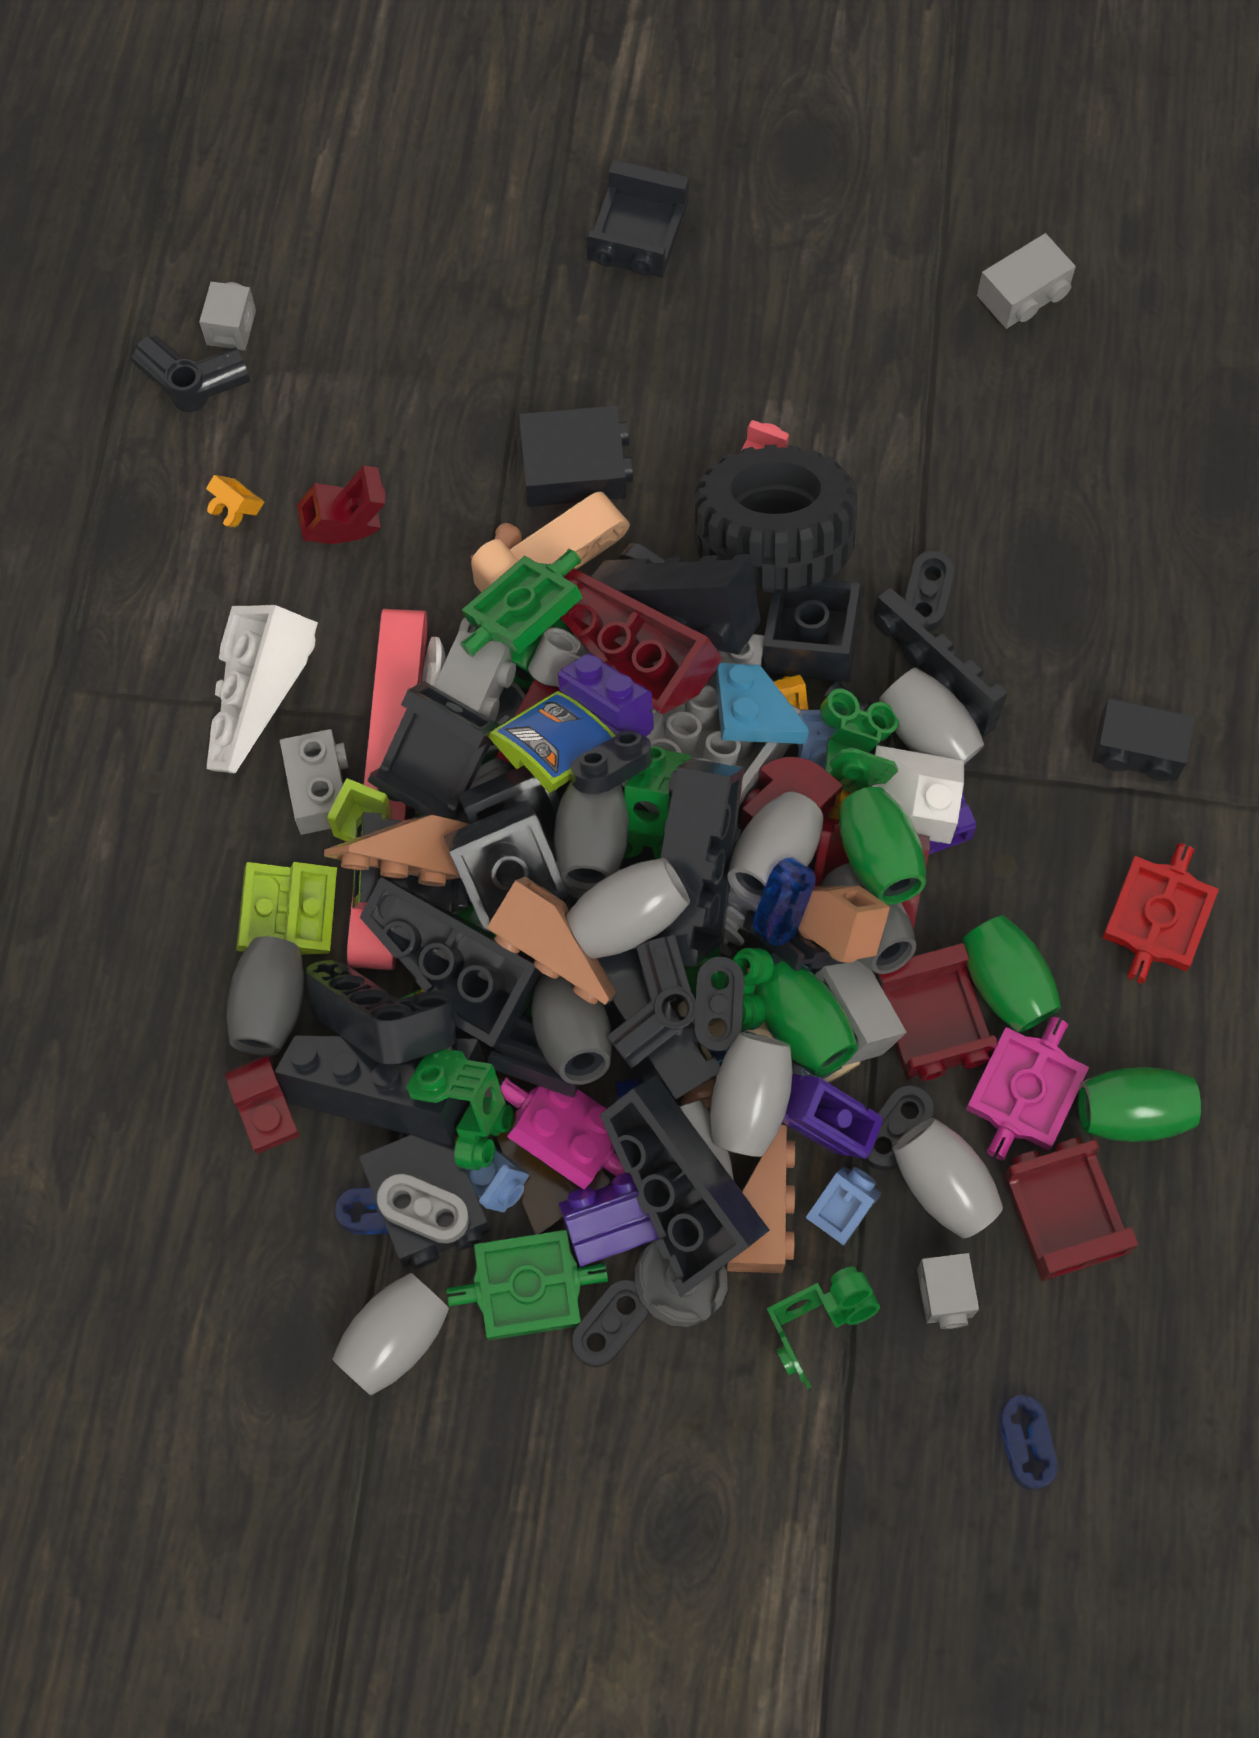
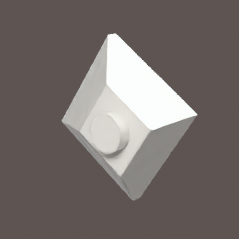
(927, 790)

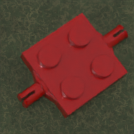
(1160, 913)

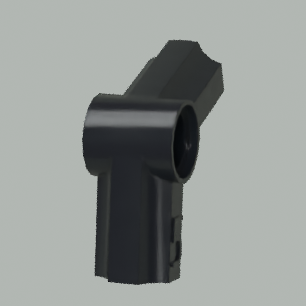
(172, 372)
(648, 1026)

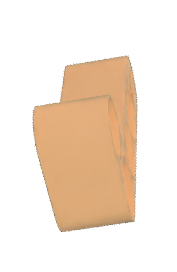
(585, 528)

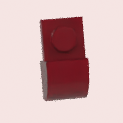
(343, 513)
(792, 775)
(262, 1104)

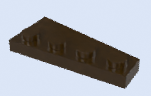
(544, 1185)

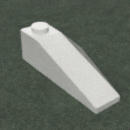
(263, 657)

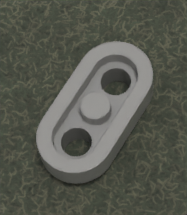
(424, 1209)

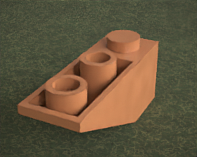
(403, 850)
(845, 921)
(538, 925)
(772, 1201)

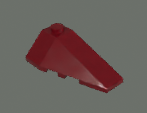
(641, 643)

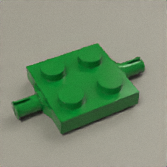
(522, 603)
(527, 1285)

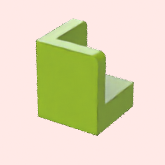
(351, 803)

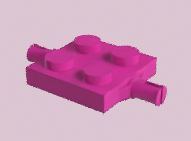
(1027, 1088)
(562, 1132)

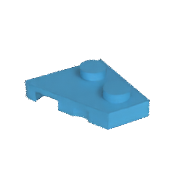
(754, 707)

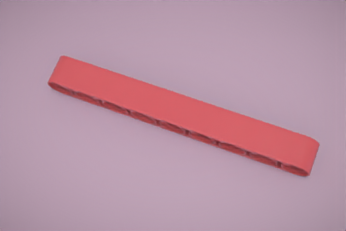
(397, 670)

